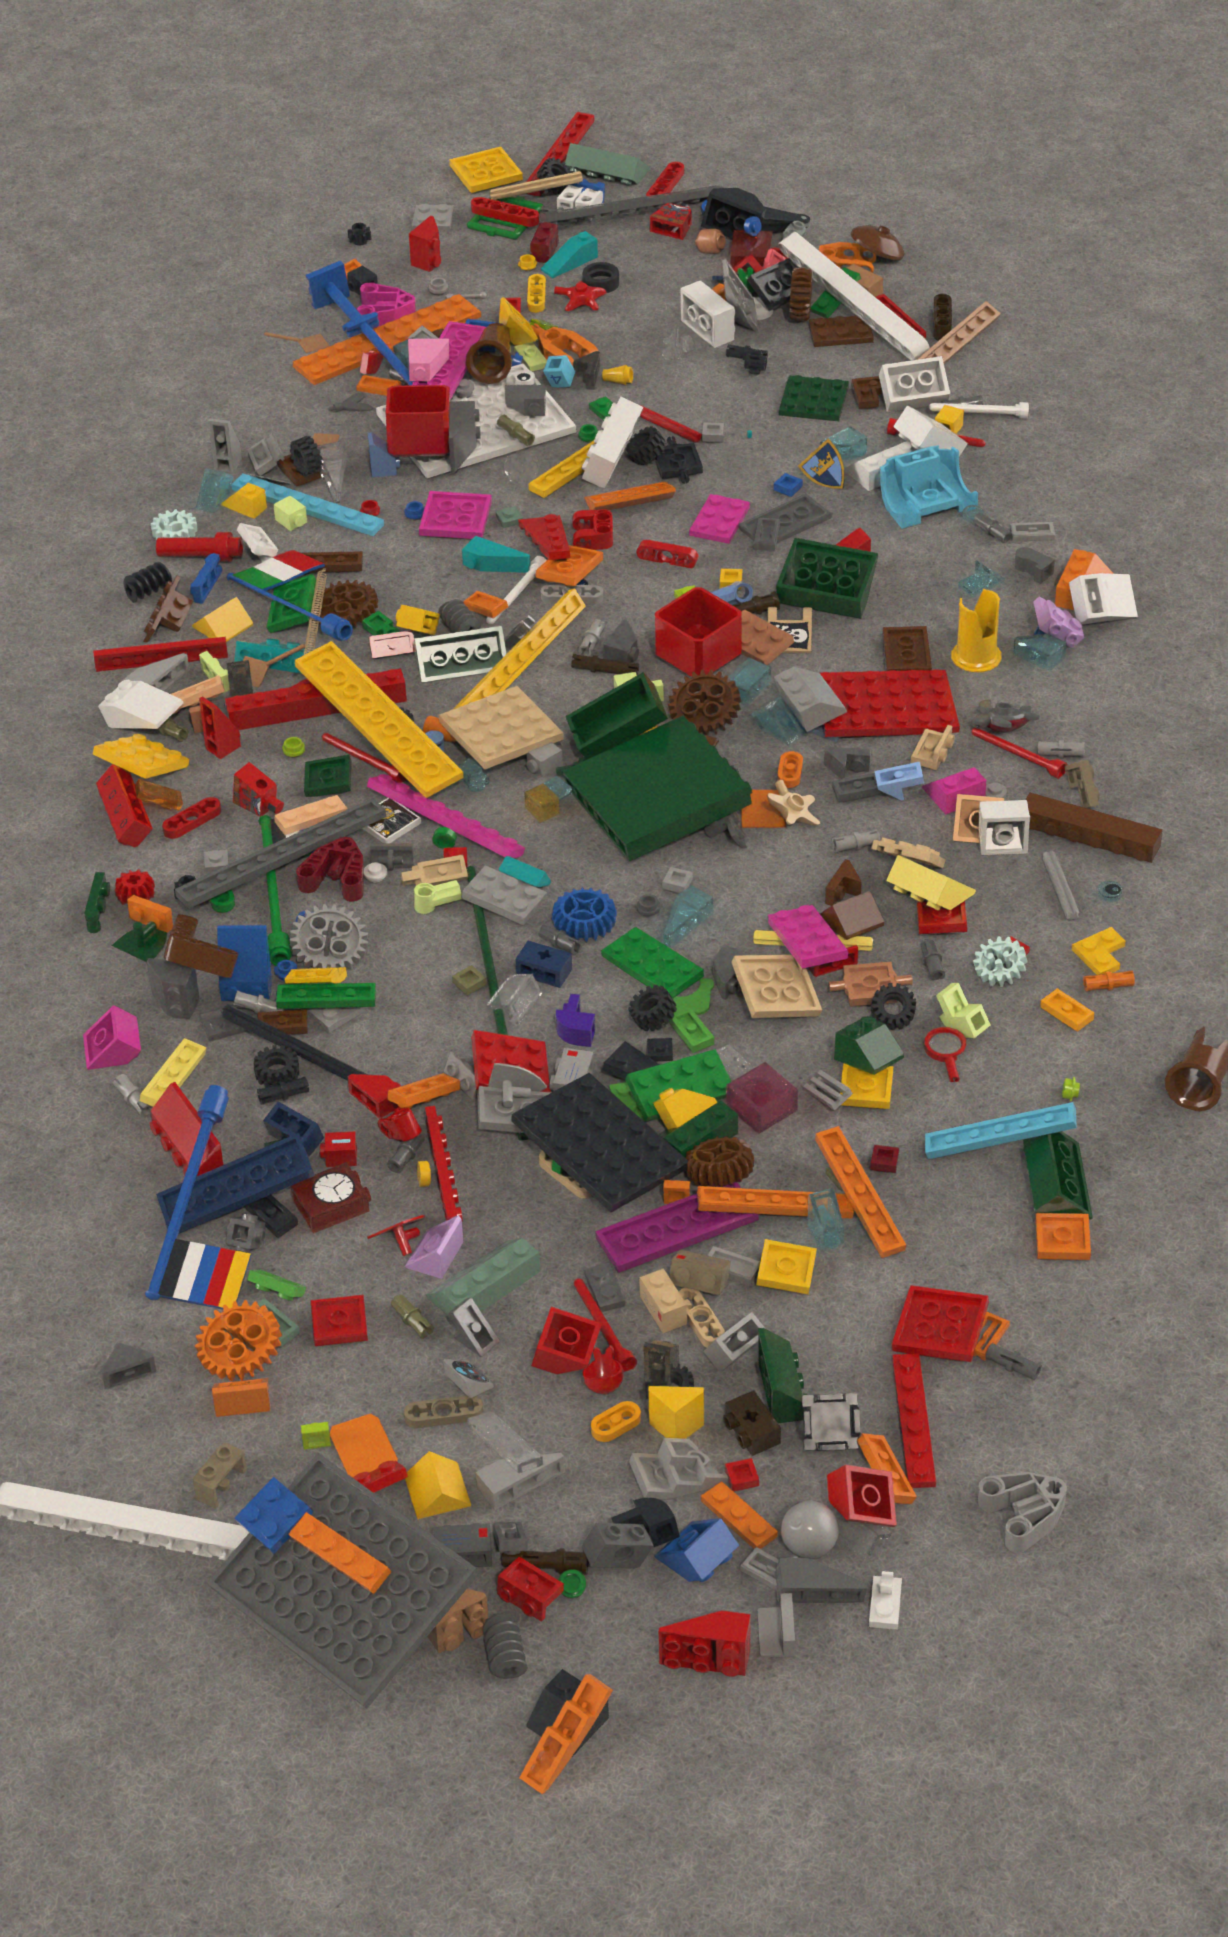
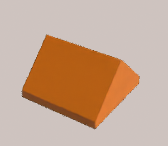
(241, 1397)

